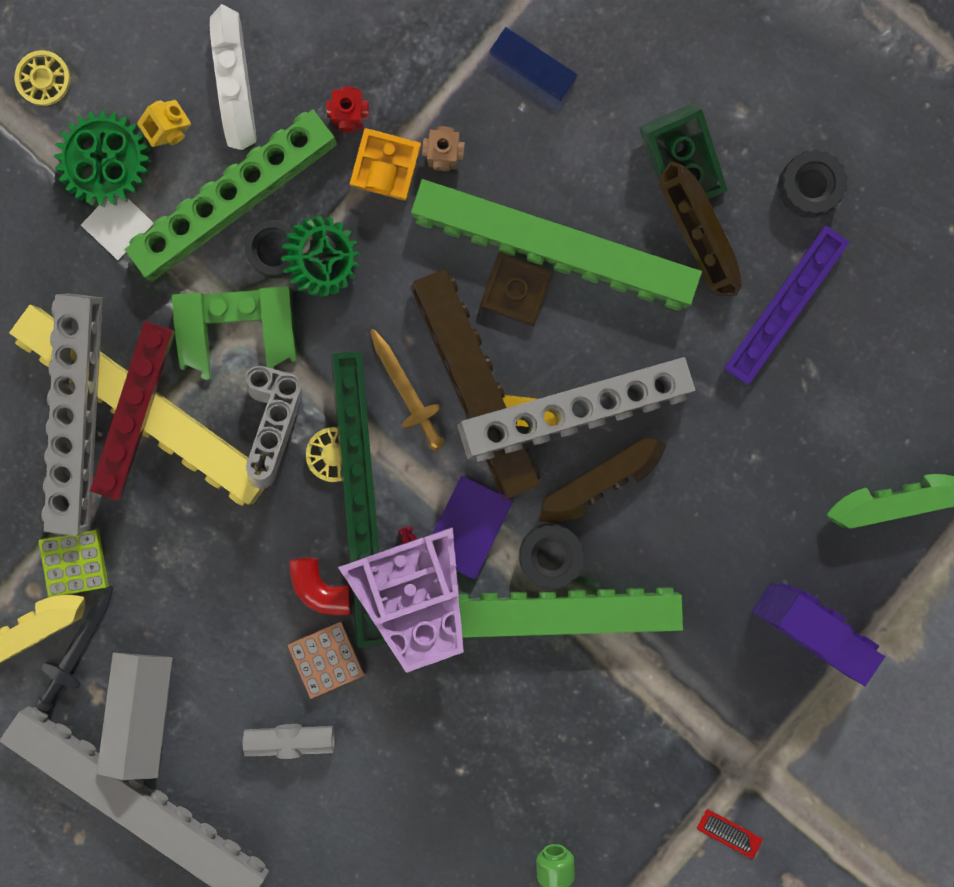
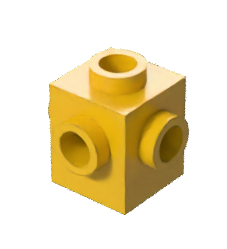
(164, 123)

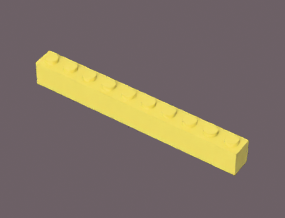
(165, 422)

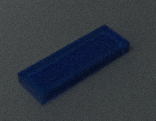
(533, 63)

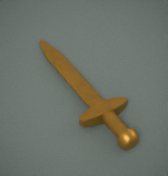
(420, 414)

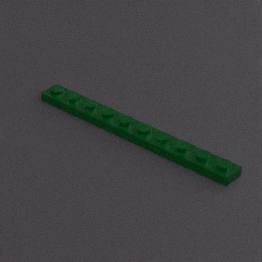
(356, 477)

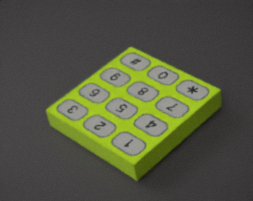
(73, 563)

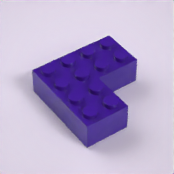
(819, 631)

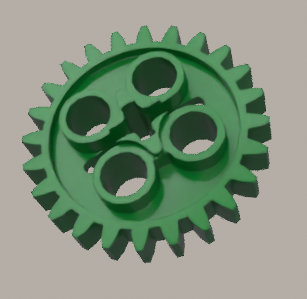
(77, 160)

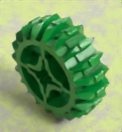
(320, 244)

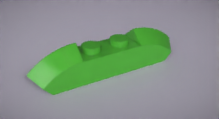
(863, 509)

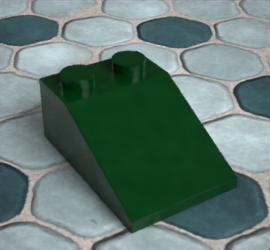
(686, 141)

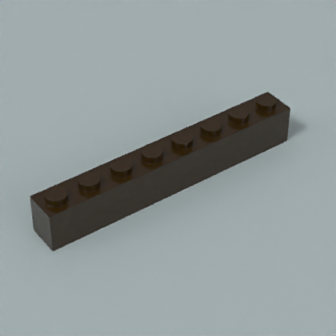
(471, 374)

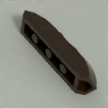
(701, 229)
(568, 500)

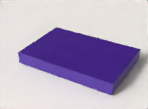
(476, 520)

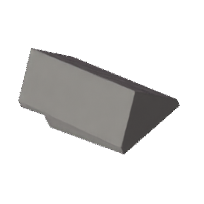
(135, 716)

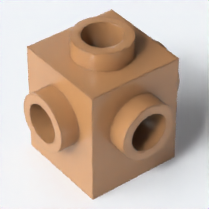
(443, 159)

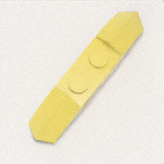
(50, 617)

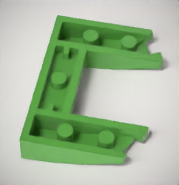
(196, 310)

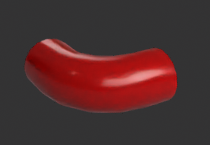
(315, 593)

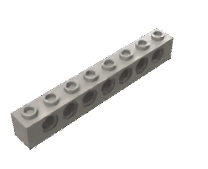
(673, 375)
(83, 404)

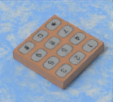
(326, 659)

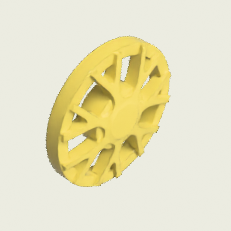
(42, 78)
(330, 455)

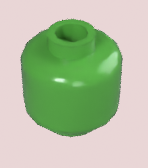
(555, 866)

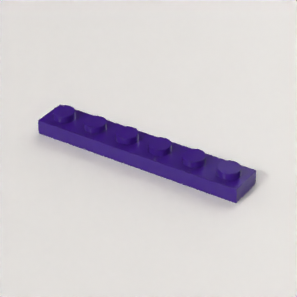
(786, 305)

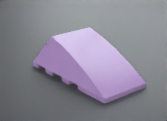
(412, 598)

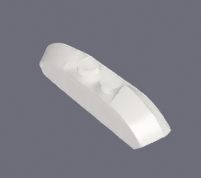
(232, 78)

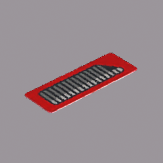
(729, 833)

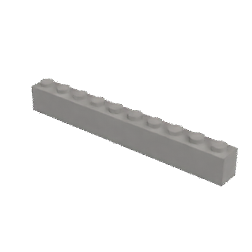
(132, 803)

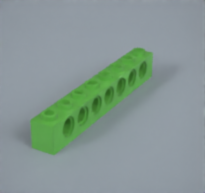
(227, 211)

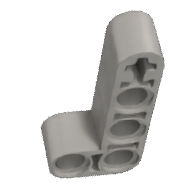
(269, 429)

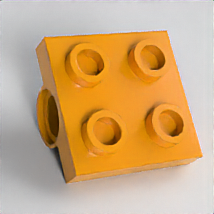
(385, 164)

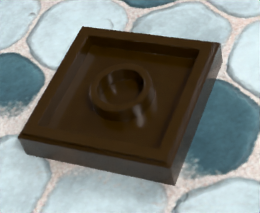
(516, 289)

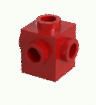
(351, 118)

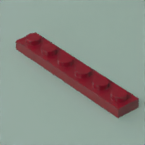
(132, 411)

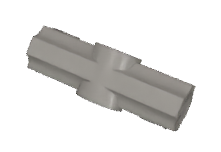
(288, 741)

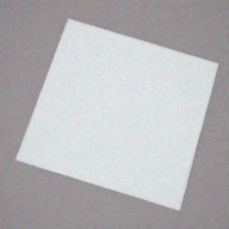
(116, 225)

